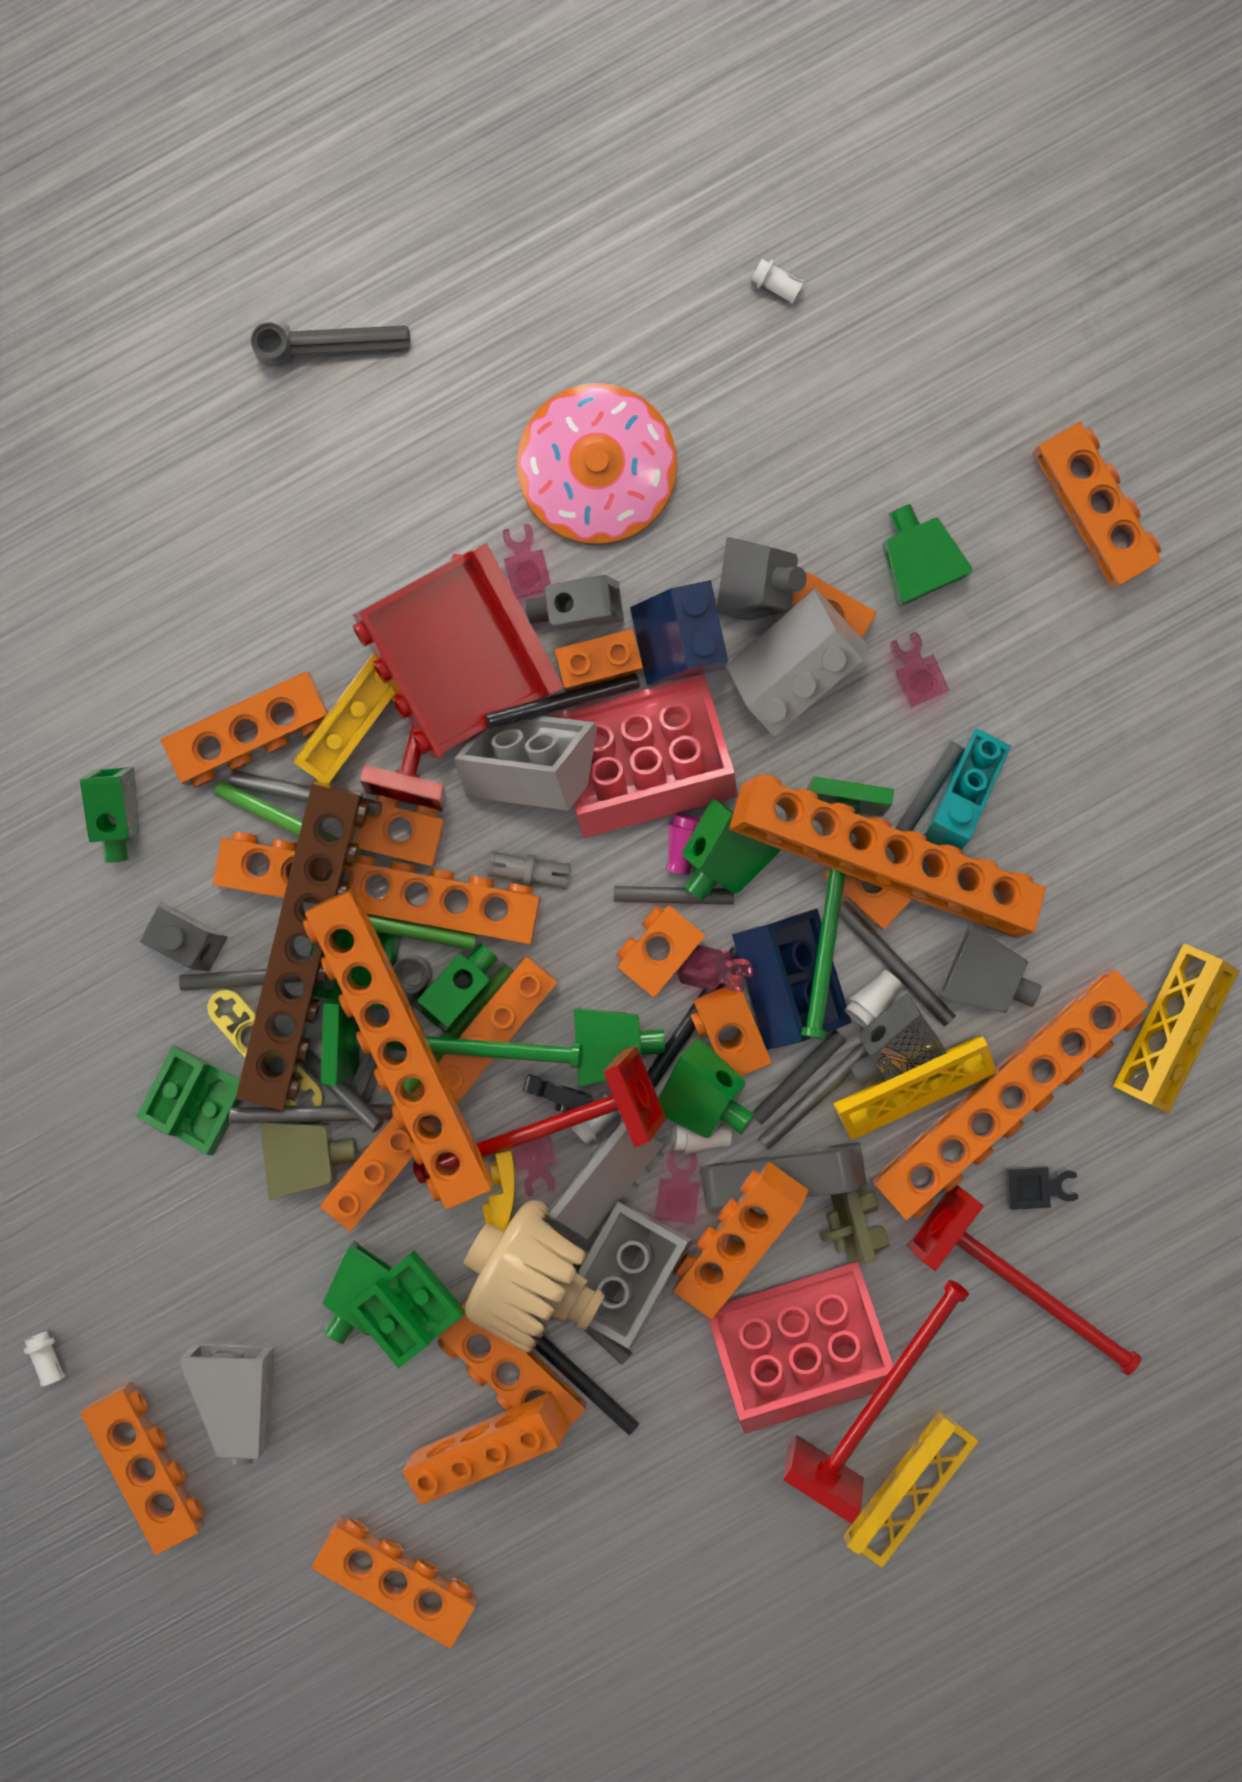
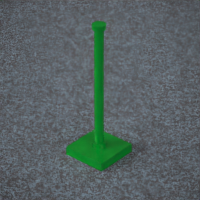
(865, 800)
(342, 1047)

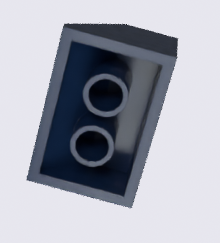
(782, 982)

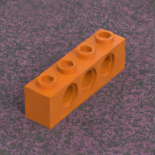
(1096, 528)
(186, 745)
(710, 1288)
(511, 1393)
(486, 1448)
(161, 1527)
(404, 1602)

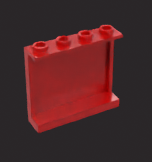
(455, 650)

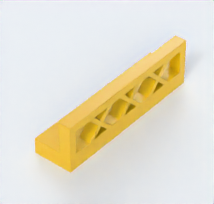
(345, 724)
(1188, 1034)
(915, 1088)
(902, 1483)

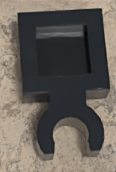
(564, 1096)
(1033, 1187)

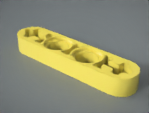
(242, 1006)

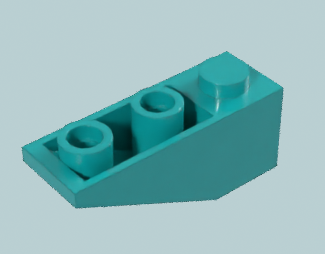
(967, 791)

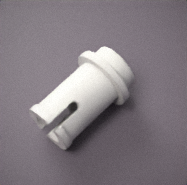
(777, 280)
(589, 1130)
(44, 1358)

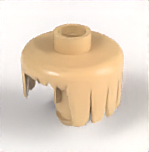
(525, 1276)

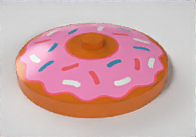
(597, 464)

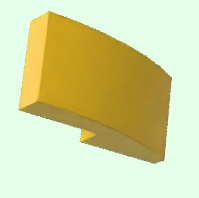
(501, 1202)

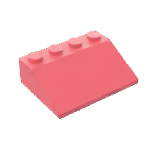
(653, 756)
(801, 1347)

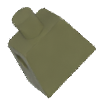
(302, 1156)

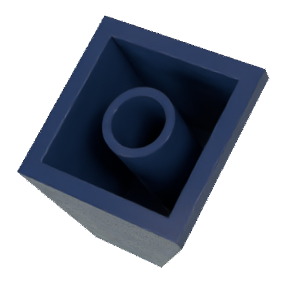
(679, 633)

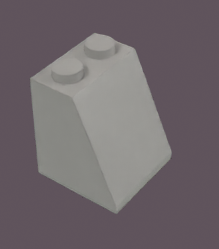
(232, 1397)

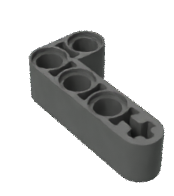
(822, 1172)

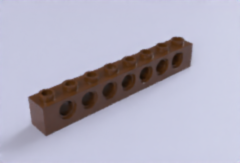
(257, 1081)

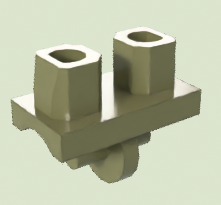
(849, 1226)

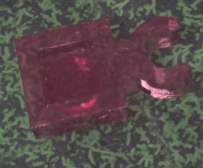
(526, 569)
(921, 676)
(711, 966)
(535, 1156)
(678, 1196)

